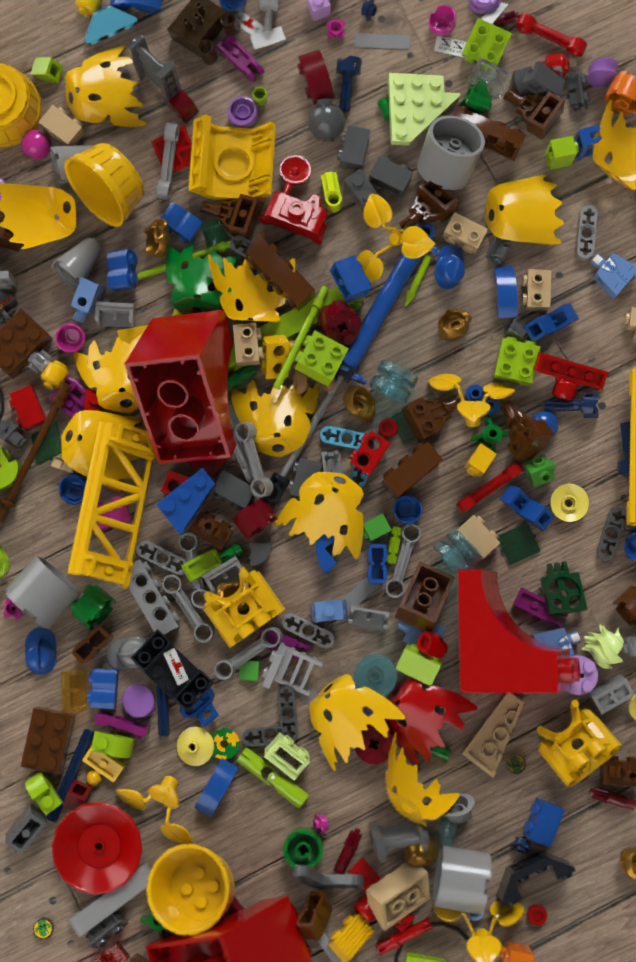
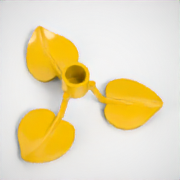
(413, 240)
(469, 409)
(164, 794)
(482, 945)

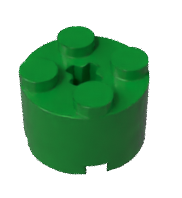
(92, 606)
(299, 837)

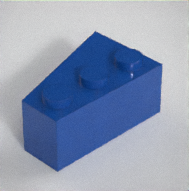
(186, 500)

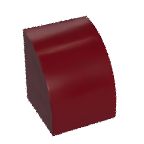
(183, 106)
(77, 795)

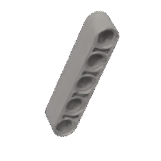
(109, 902)

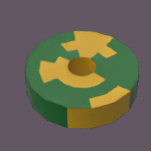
(233, 743)

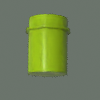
(260, 96)

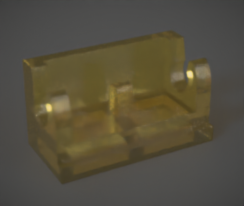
(74, 690)

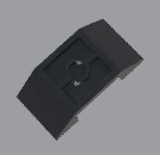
(154, 665)
(520, 871)

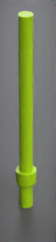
(221, 247)
(317, 305)

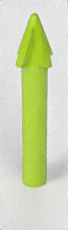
(411, 293)

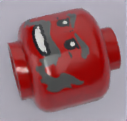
(557, 63)

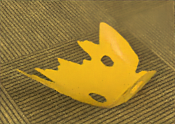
(106, 83)
(622, 145)
(249, 289)
(110, 376)
(271, 414)
(328, 516)
(347, 716)
(411, 793)

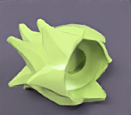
(604, 647)

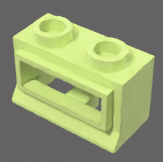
(288, 745)

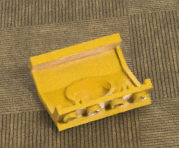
(231, 160)

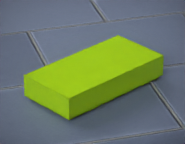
(202, 564)

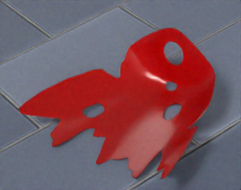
(421, 717)

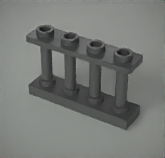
(160, 74)
(396, 837)

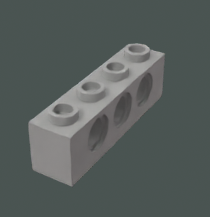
(150, 610)

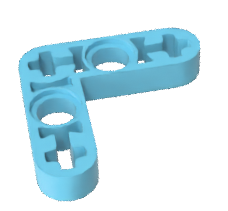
(331, 441)

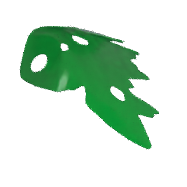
(194, 280)

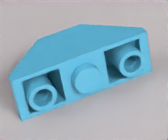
(107, 23)

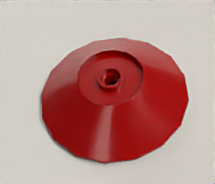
(84, 864)

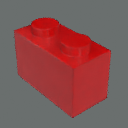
(27, 407)

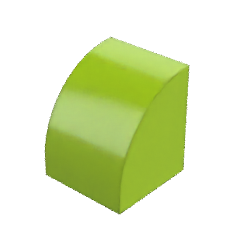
(47, 69)

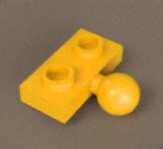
(103, 764)

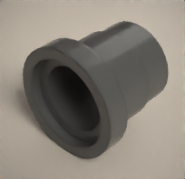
(514, 330)

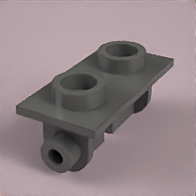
(578, 82)
(498, 250)
(99, 936)

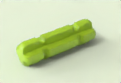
(394, 543)

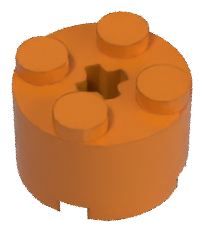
(622, 93)

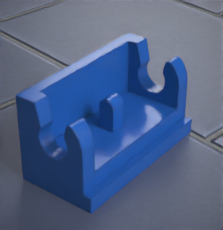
(585, 138)

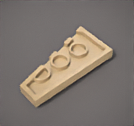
(491, 739)

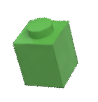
(376, 528)

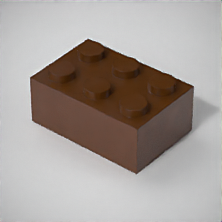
(18, 341)
(411, 469)
(424, 597)
(48, 740)

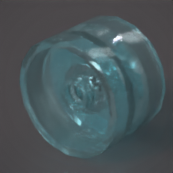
(393, 381)
(460, 551)
(381, 665)

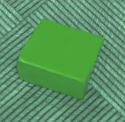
(249, 671)

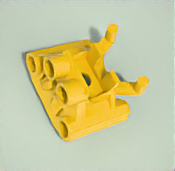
(261, 601)
(574, 764)

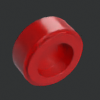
(388, 428)
(536, 914)

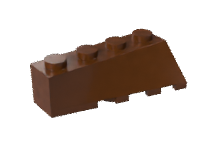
(497, 135)
(279, 273)

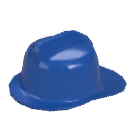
(449, 267)
(40, 651)

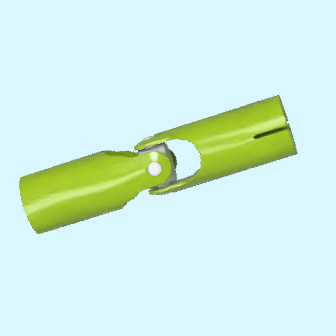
(284, 786)

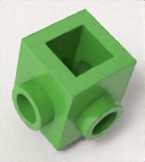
(539, 470)

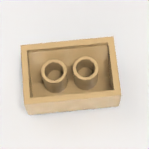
(398, 894)

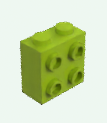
(486, 42)
(320, 358)
(516, 361)

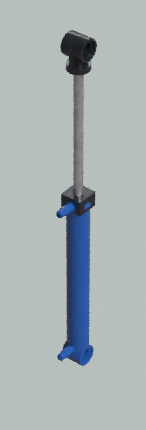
(369, 328)

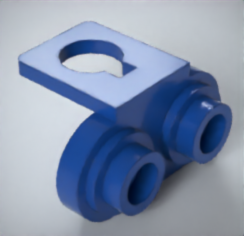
(200, 707)

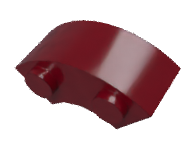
(316, 76)

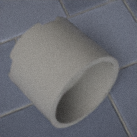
(450, 152)
(42, 592)
(461, 879)

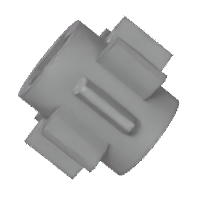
(38, 360)
(630, 645)

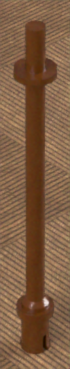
(58, 402)

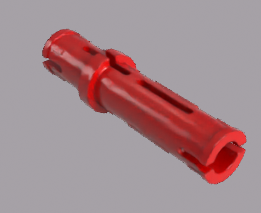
(400, 938)

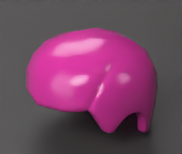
(442, 20)
(35, 144)
(70, 337)

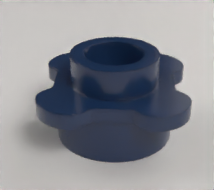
(369, 9)
(521, 845)

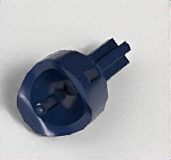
(348, 70)
(586, 405)
(623, 466)

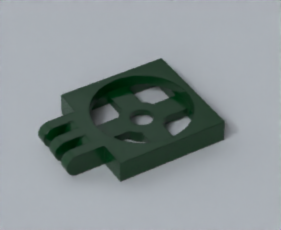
(559, 576)

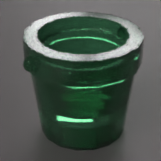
(214, 232)

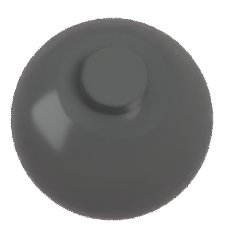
(326, 120)

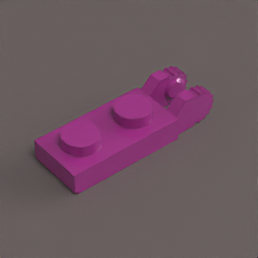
(239, 57)
(535, 605)
(272, 637)
(121, 723)

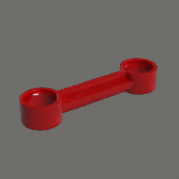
(574, 45)
(491, 486)

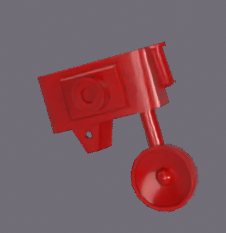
(294, 214)

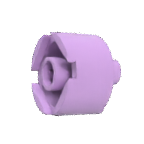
(588, 677)

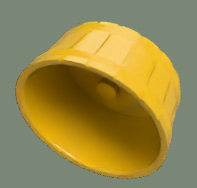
(18, 106)
(105, 182)
(189, 889)

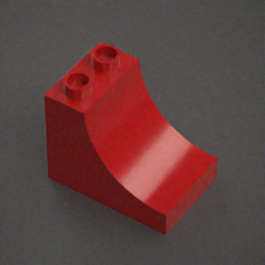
(182, 386)
(497, 652)
(255, 934)

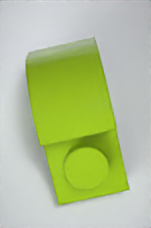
(9, 469)
(113, 745)
(41, 790)

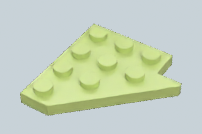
(415, 104)

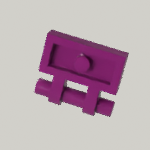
(73, 404)

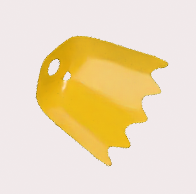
(526, 212)
(31, 213)
(79, 453)

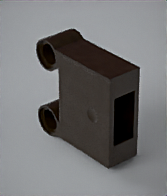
(199, 25)

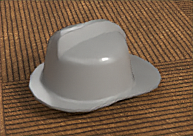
(121, 651)
(461, 809)

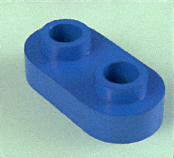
(469, 397)

